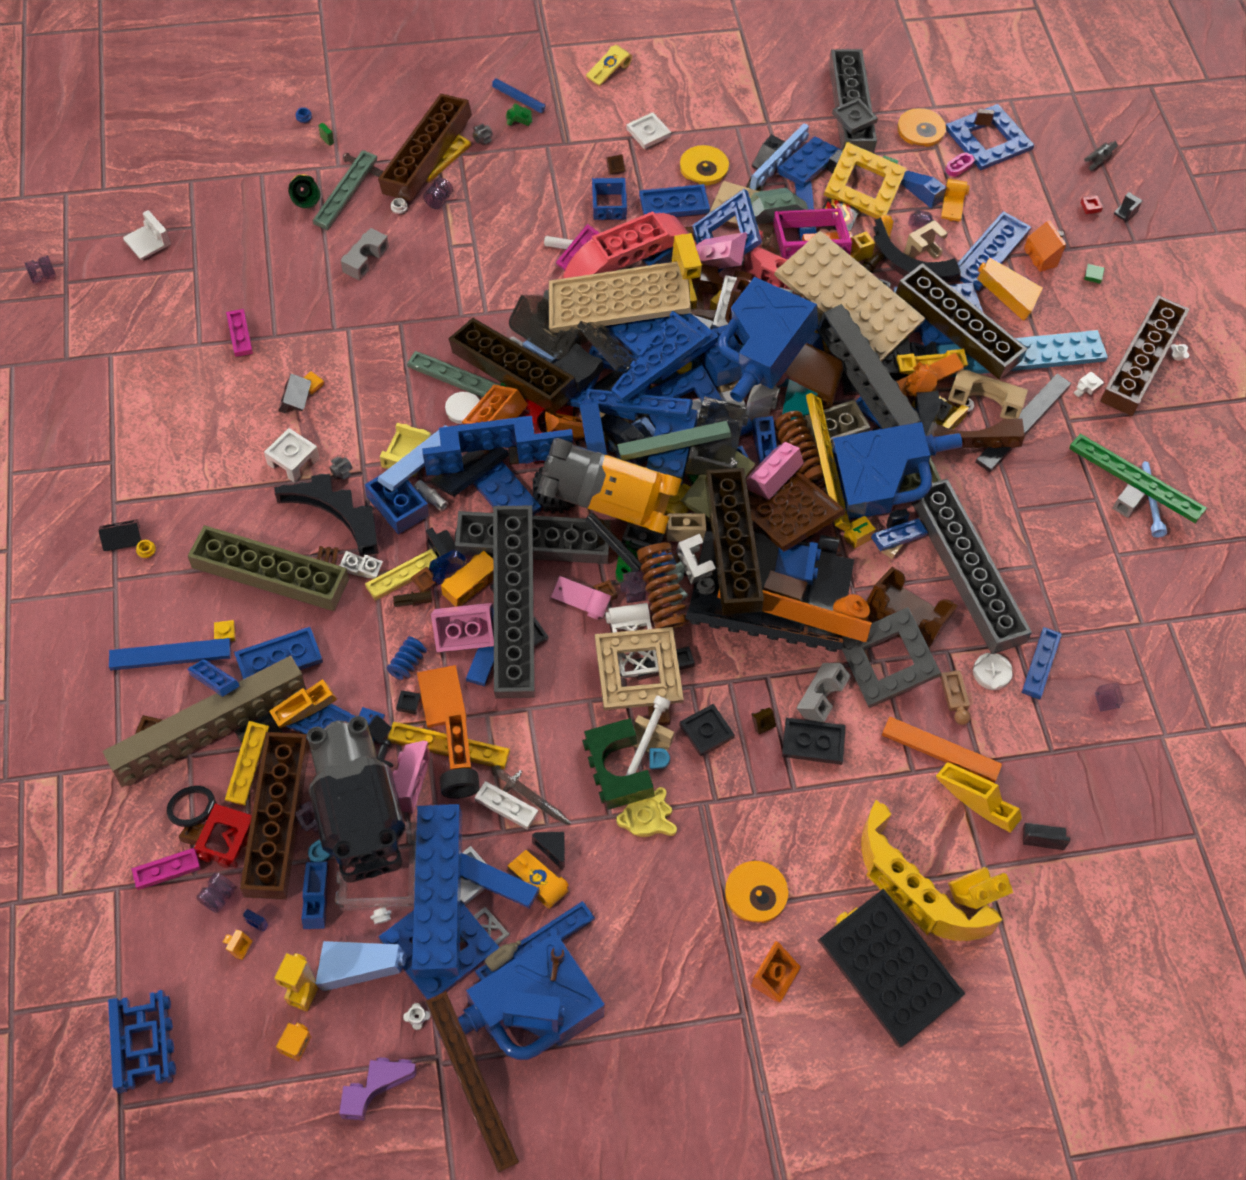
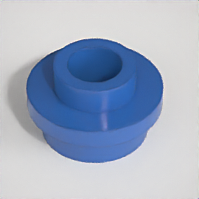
(303, 115)

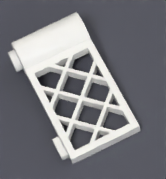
(627, 618)

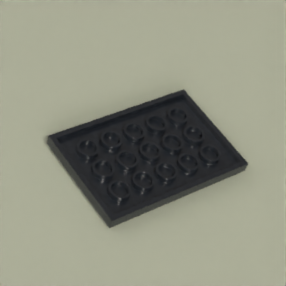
(891, 967)

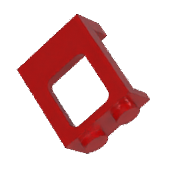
(227, 817)

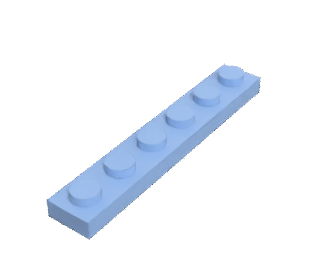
(779, 157)

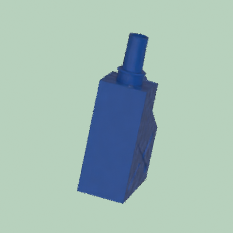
(773, 332)
(876, 462)
(532, 975)

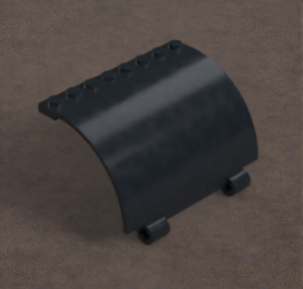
(831, 584)

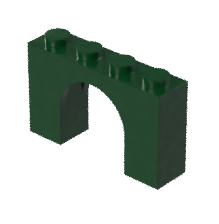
(615, 789)

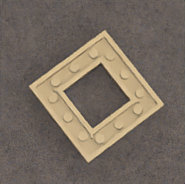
(619, 697)

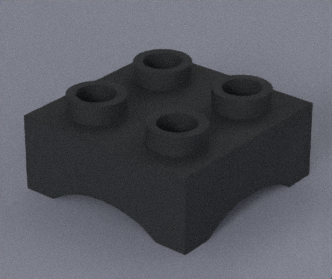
(581, 366)

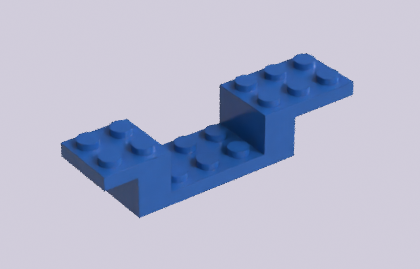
(487, 436)

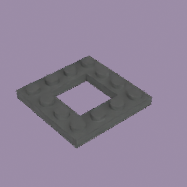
(922, 671)

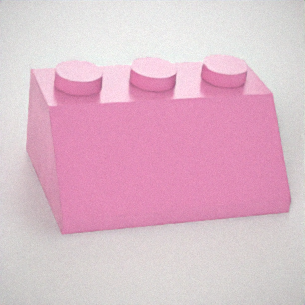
(722, 250)
(774, 470)
(463, 627)
(411, 774)

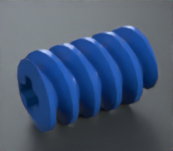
(406, 658)

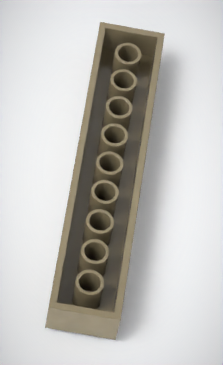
(203, 722)

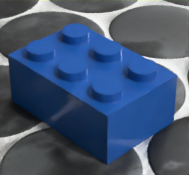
(718, 367)
(399, 507)

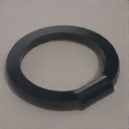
(197, 820)

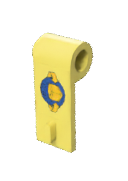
(608, 64)

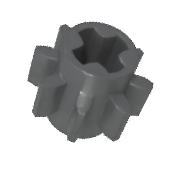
(482, 134)
(340, 467)

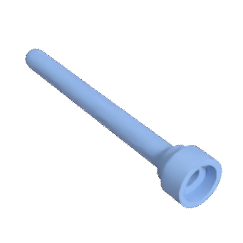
(1158, 529)

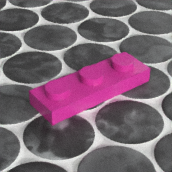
(583, 237)
(239, 333)
(165, 869)

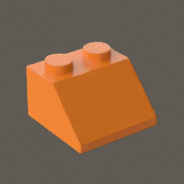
(1045, 247)

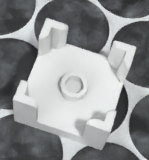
(291, 453)
(685, 552)

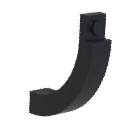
(903, 264)

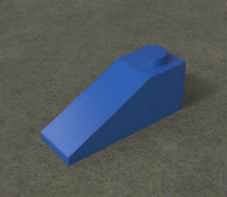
(924, 187)
(764, 436)

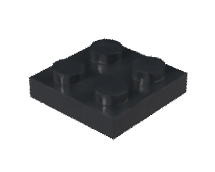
(706, 730)

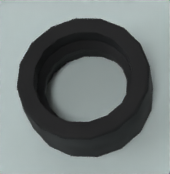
(459, 783)

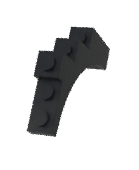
(339, 503)

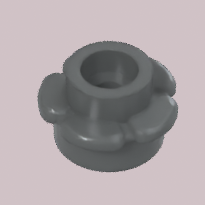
(706, 586)

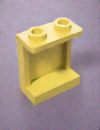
(403, 442)

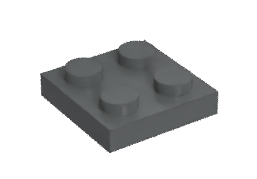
(854, 115)

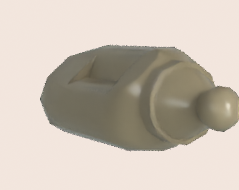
(501, 956)

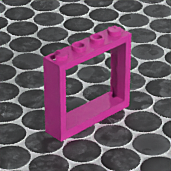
(809, 218)

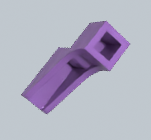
(381, 1077)

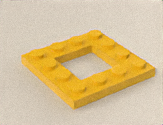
(855, 155)

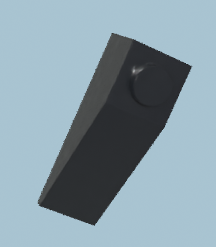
(928, 407)
(619, 430)

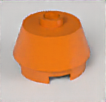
(921, 380)
(852, 606)

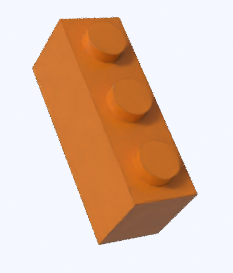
(457, 740)

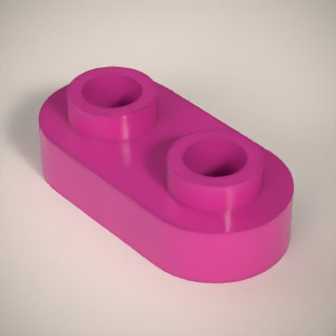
(959, 164)

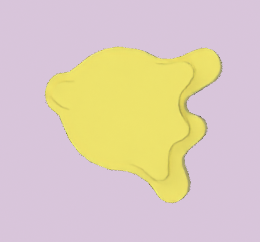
(648, 816)

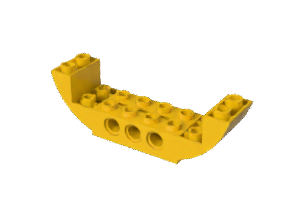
(913, 892)

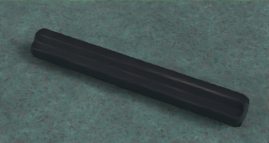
(614, 542)

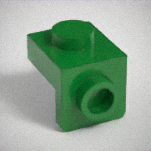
(519, 114)

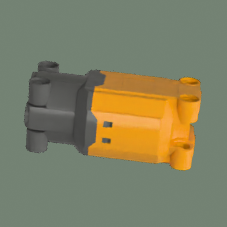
(607, 485)

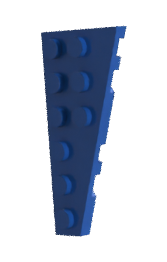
(661, 353)

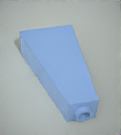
(355, 963)

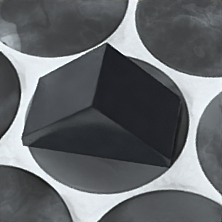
(552, 845)

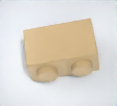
(685, 526)

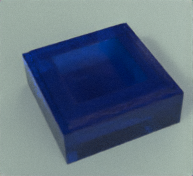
(255, 920)

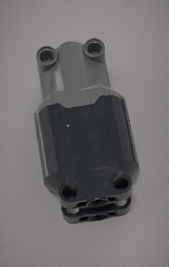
(354, 800)

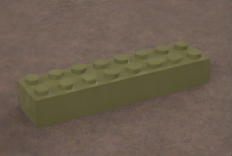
(268, 568)

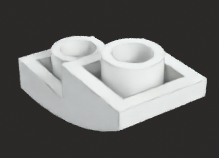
(359, 566)

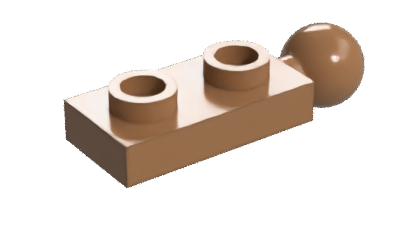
(956, 695)

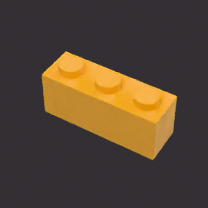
(469, 579)

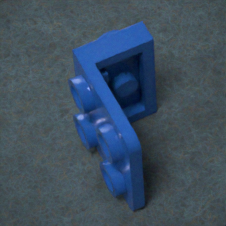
(799, 562)

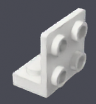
(149, 238)

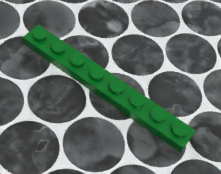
(1138, 478)

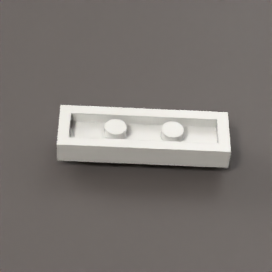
(506, 805)

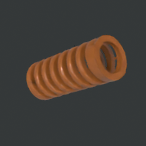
(792, 428)
(659, 621)

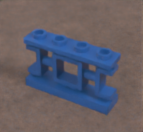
(122, 1044)

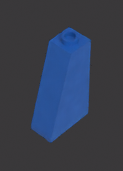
(592, 426)

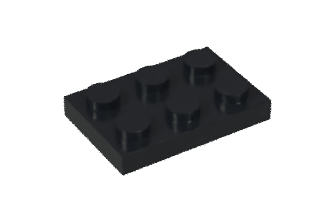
(813, 741)

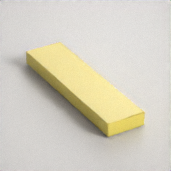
(399, 576)

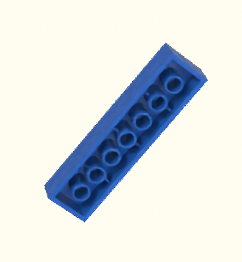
(437, 891)

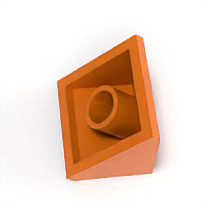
(560, 422)
(776, 973)

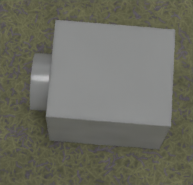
(1128, 501)

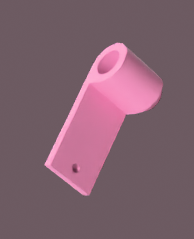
(581, 597)

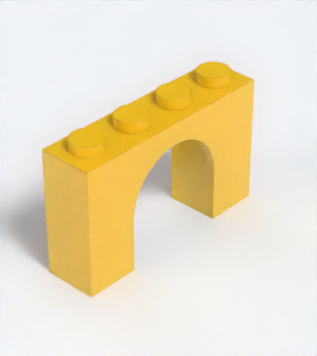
(688, 260)

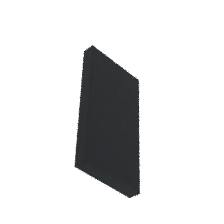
(475, 466)

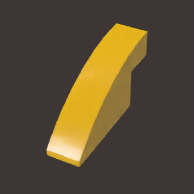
(980, 796)

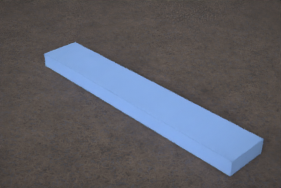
(408, 465)

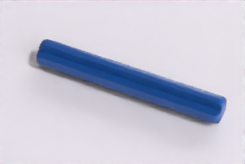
(518, 95)

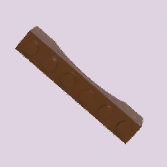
(1004, 434)

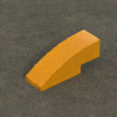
(303, 704)

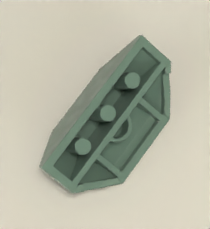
(781, 199)

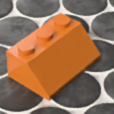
(497, 404)

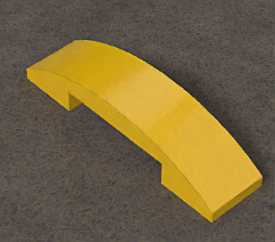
(908, 361)

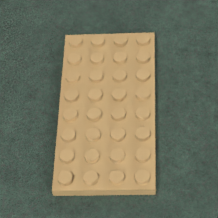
(834, 278)
(618, 296)

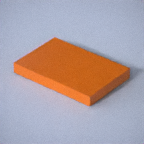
(440, 694)

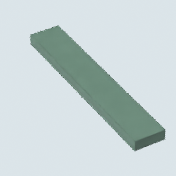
(345, 190)
(450, 374)
(674, 440)

